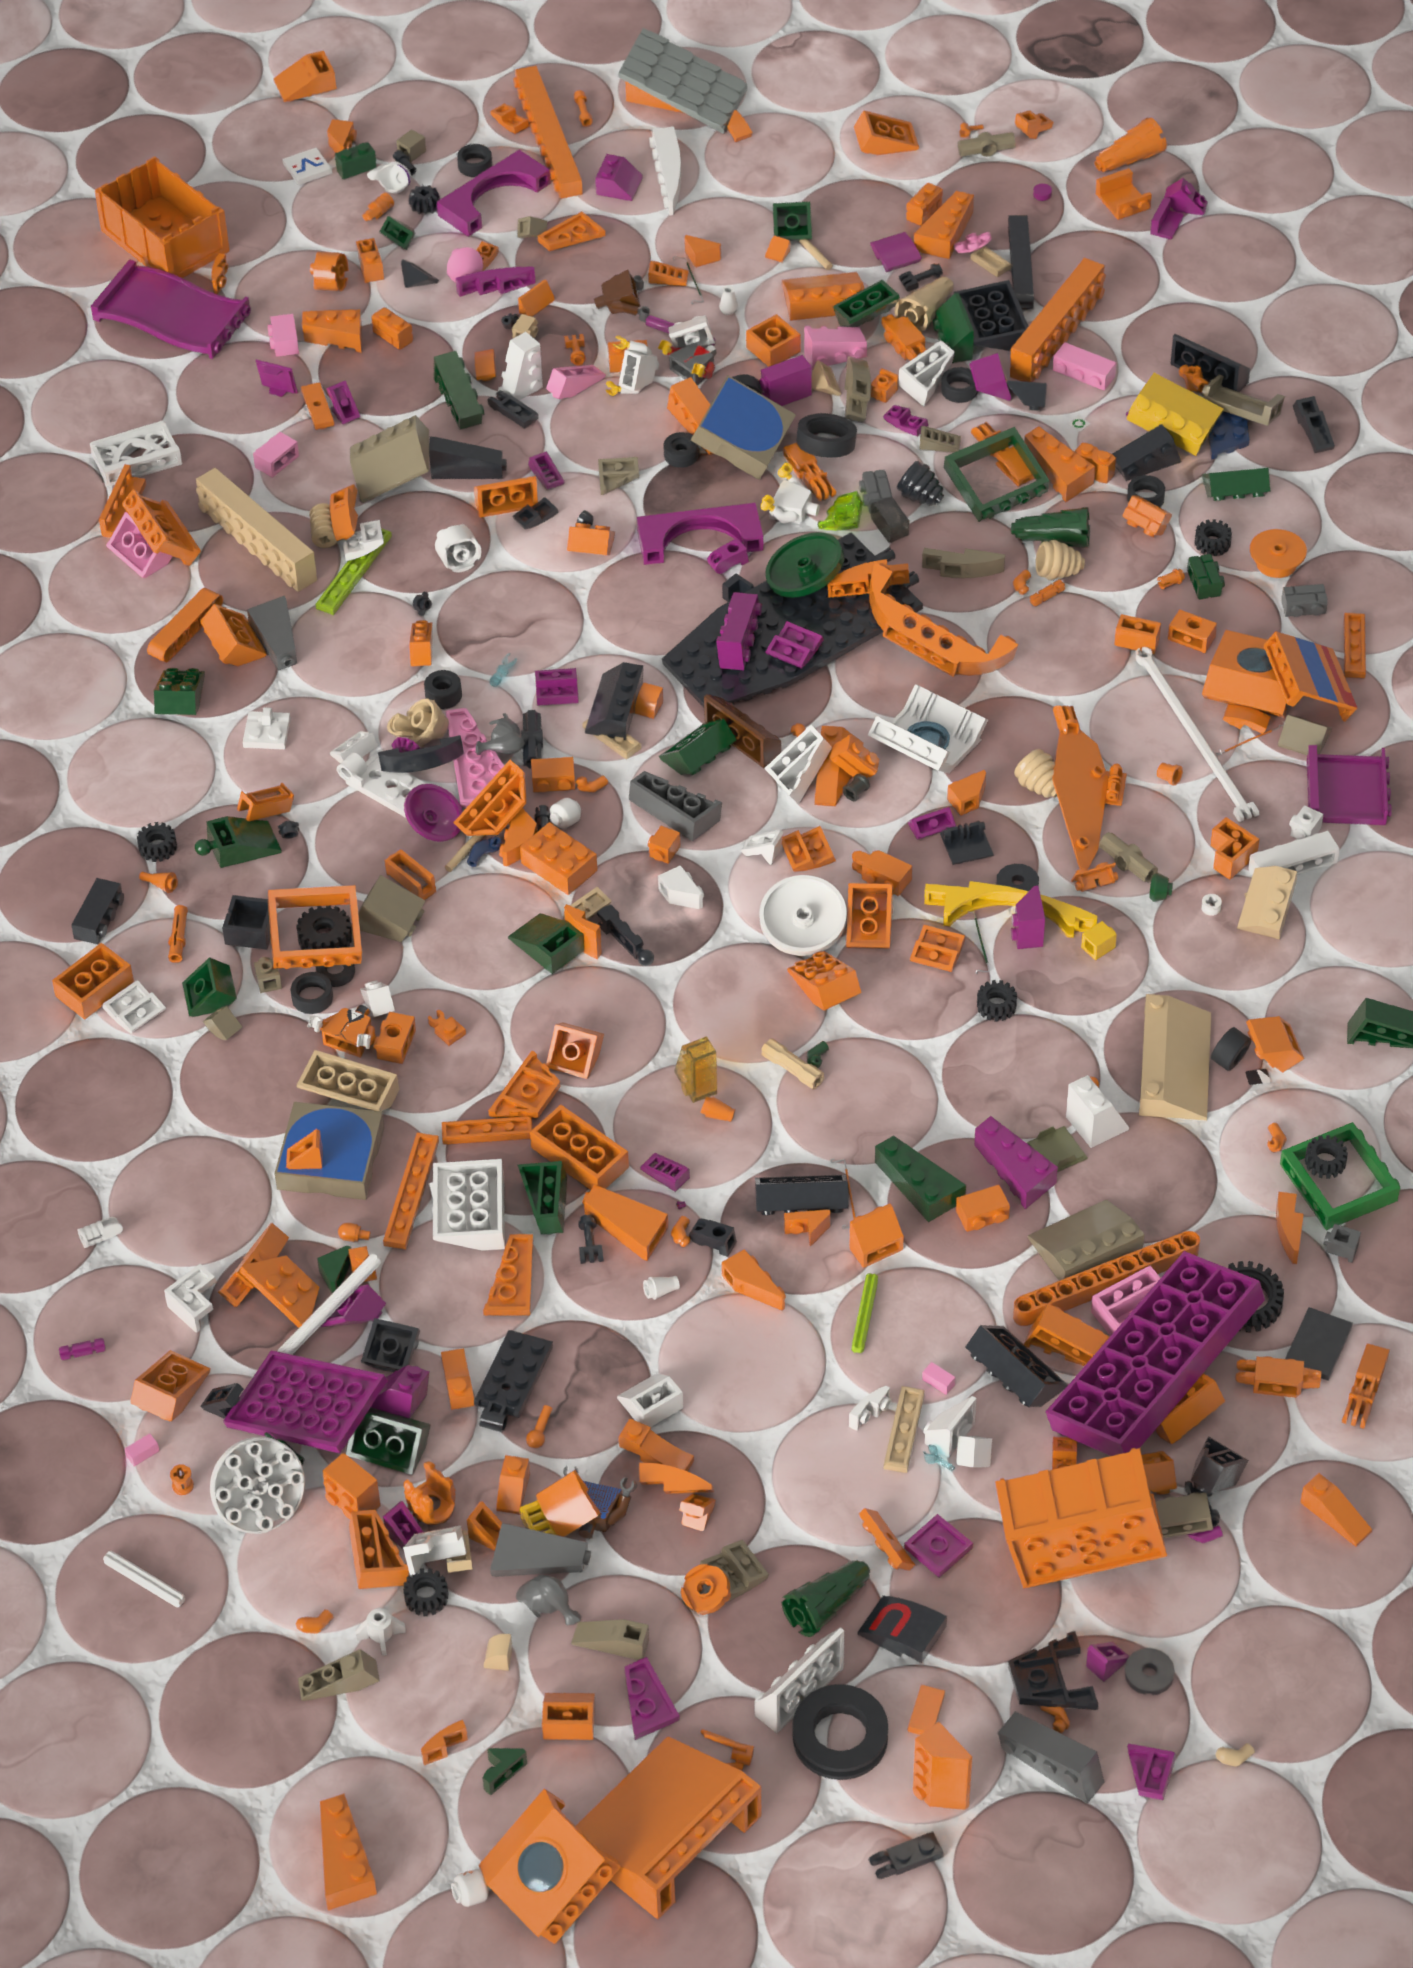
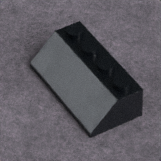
(1211, 363)
(615, 701)
(801, 1193)
(1015, 1365)

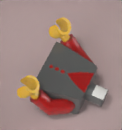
(690, 360)

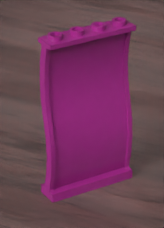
(170, 308)

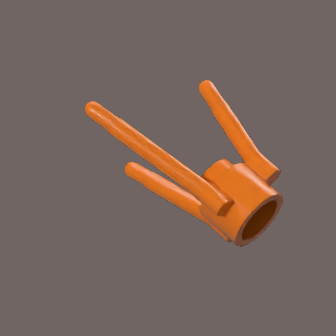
(740, 1753)

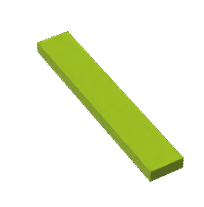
(348, 578)

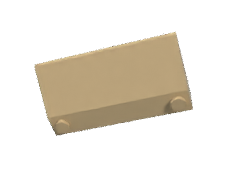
(1175, 1059)

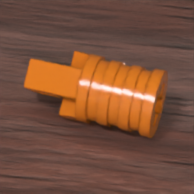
(378, 207)

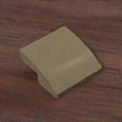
(740, 1567)

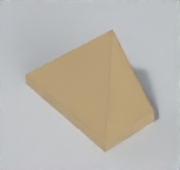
(824, 379)

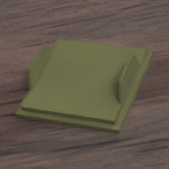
(1058, 1147)

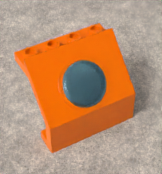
(1244, 675)
(547, 1868)

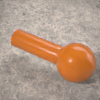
(536, 1437)

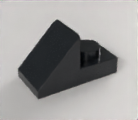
(222, 1399)

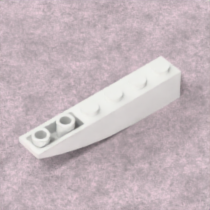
(668, 164)

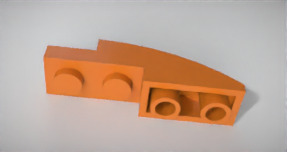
(343, 513)
(857, 579)
(266, 1247)

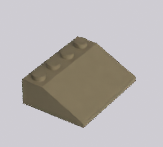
(390, 458)
(1087, 1239)

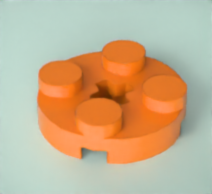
(715, 1598)

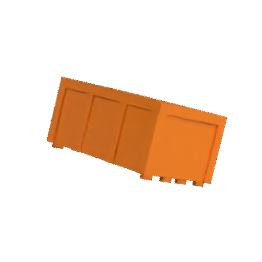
(162, 219)
(1080, 1519)

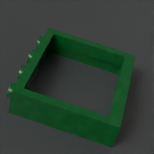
(985, 448)

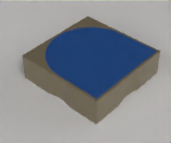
(743, 427)
(349, 1150)

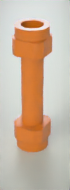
(585, 117)

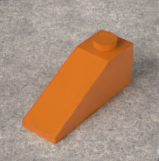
(1334, 1509)

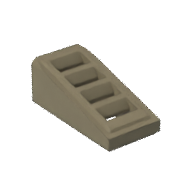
(932, 439)

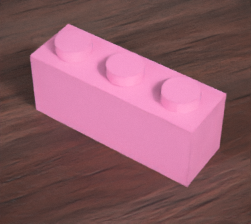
(1084, 366)

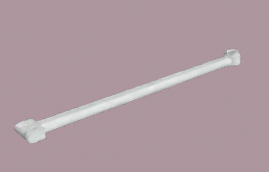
(1242, 808)

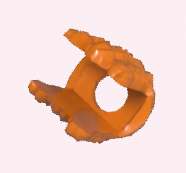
(436, 1486)

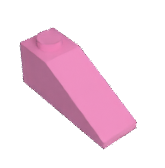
(570, 381)

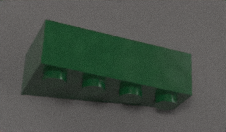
(918, 1178)

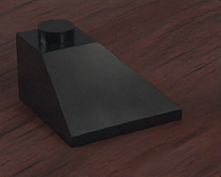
(1030, 393)

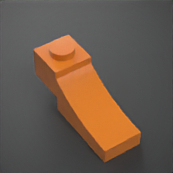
(457, 1379)
(651, 1447)

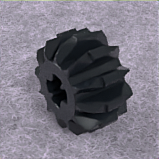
(423, 199)

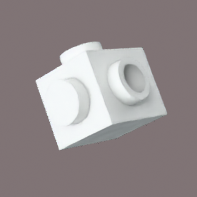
(1306, 823)

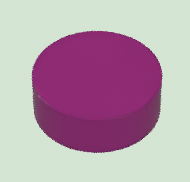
(1042, 192)

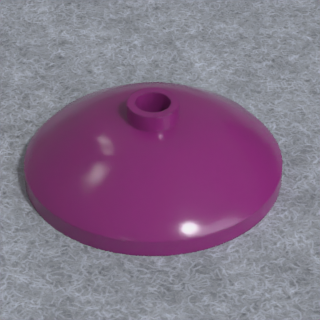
(432, 812)

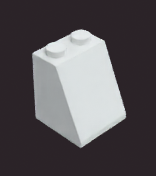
(1092, 1113)

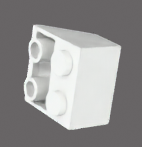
(652, 1399)

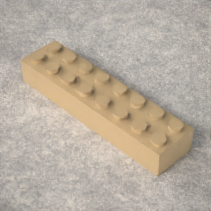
(256, 530)

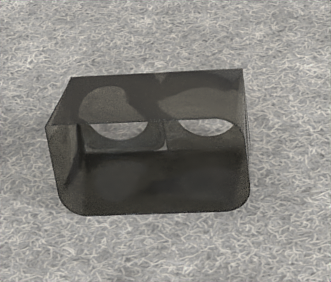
(890, 519)

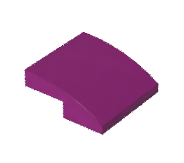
(896, 251)
(794, 645)
(556, 686)

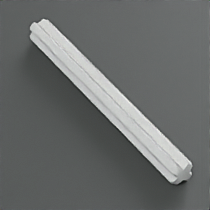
(330, 1305)

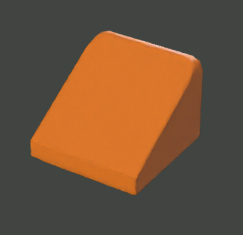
(778, 249)

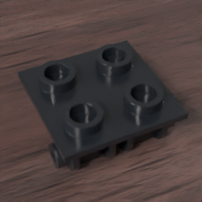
(966, 843)

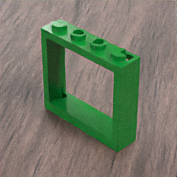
(1315, 1199)

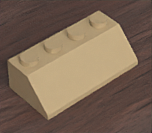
(349, 1081)

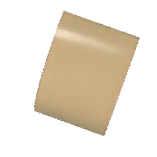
(499, 1652)

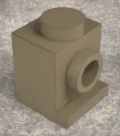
(265, 971)

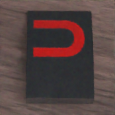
(903, 1627)

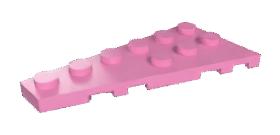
(471, 770)

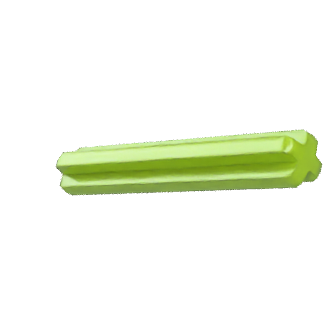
(864, 1313)

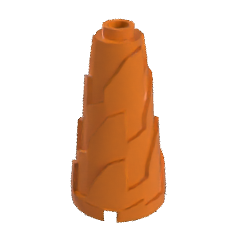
(1139, 143)

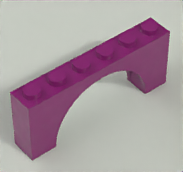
(514, 170)
(735, 520)

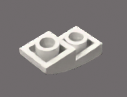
(871, 1405)

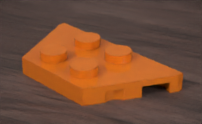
(527, 1091)
(284, 1286)

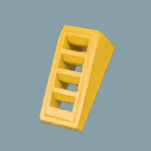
(533, 1513)

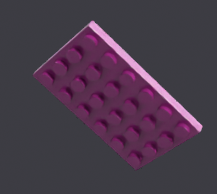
(305, 1401)

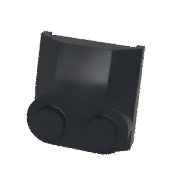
(390, 1345)

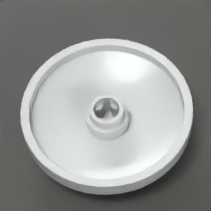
(803, 915)

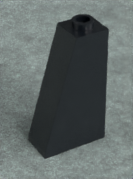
(464, 461)

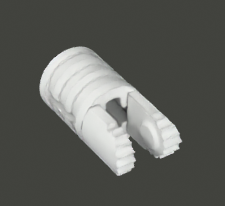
(99, 1231)

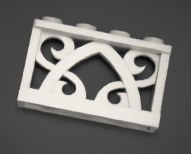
(152, 460)

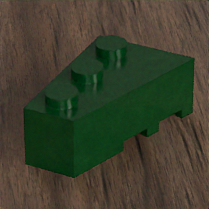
(1381, 1024)
(547, 1194)

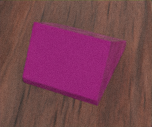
(990, 377)

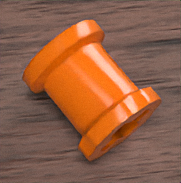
(184, 1479)

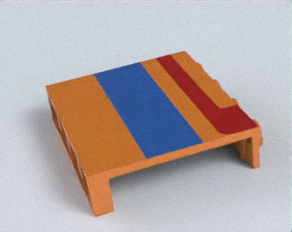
(1309, 671)

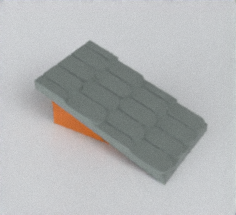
(678, 81)

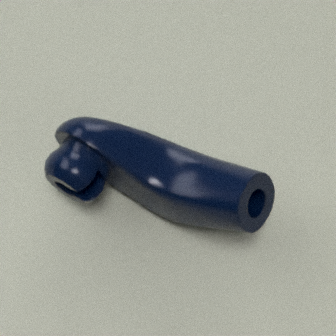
(482, 848)

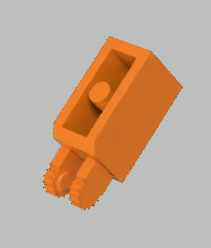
(882, 869)

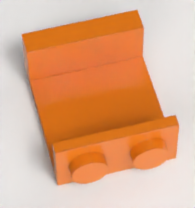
(1120, 195)

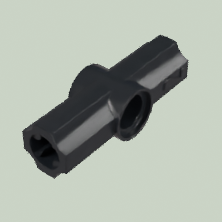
(532, 737)

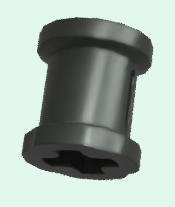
(856, 787)

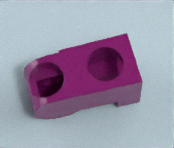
(728, 556)

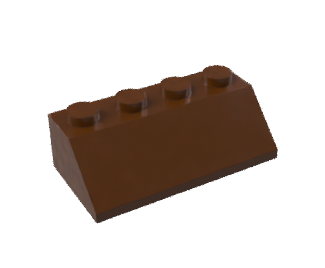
(750, 736)

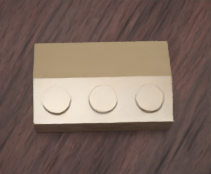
(1268, 901)

